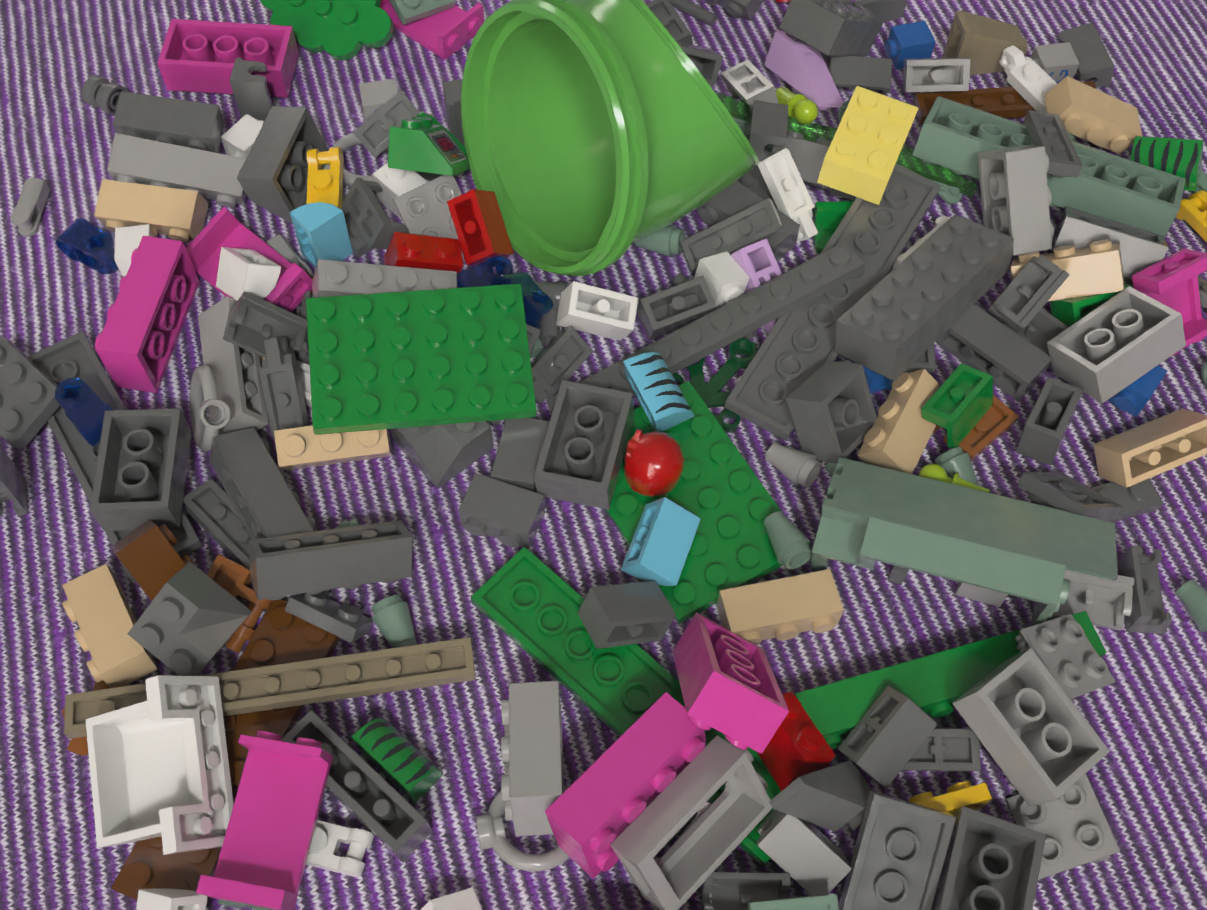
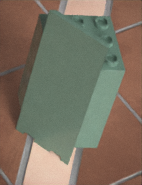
(959, 535)

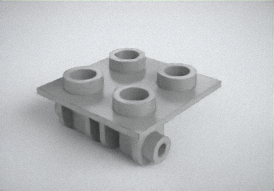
(426, 208)
(1066, 655)
(1072, 826)

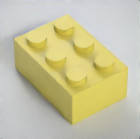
(867, 145)

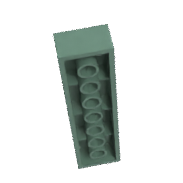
(1105, 185)

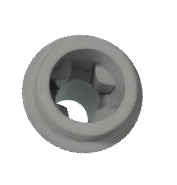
(796, 465)

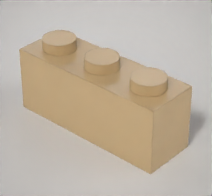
(1094, 115)
(165, 209)
(1090, 269)
(899, 429)
(1152, 448)
(302, 449)
(781, 607)
(104, 621)

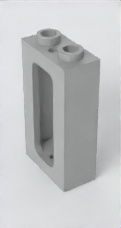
(711, 836)

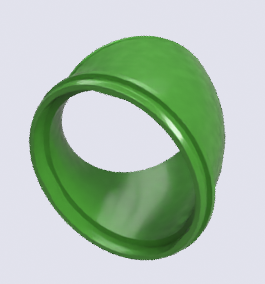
(591, 129)

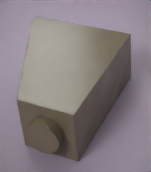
(982, 41)

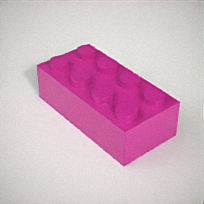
(203, 53)
(148, 314)
(728, 684)
(623, 784)

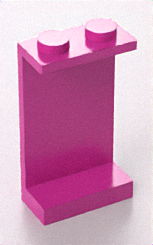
(443, 31)
(227, 231)
(270, 823)

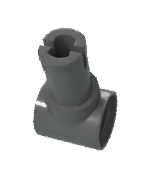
(548, 325)

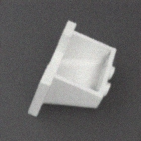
(162, 767)

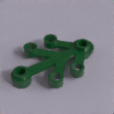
(710, 392)

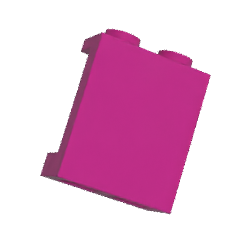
(1176, 286)

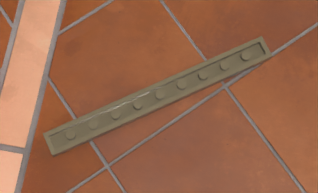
(303, 681)

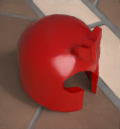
(653, 463)

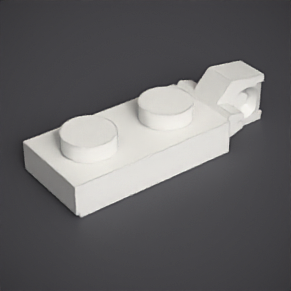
(1026, 77)
(789, 191)

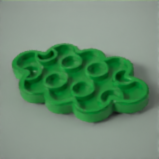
(333, 24)

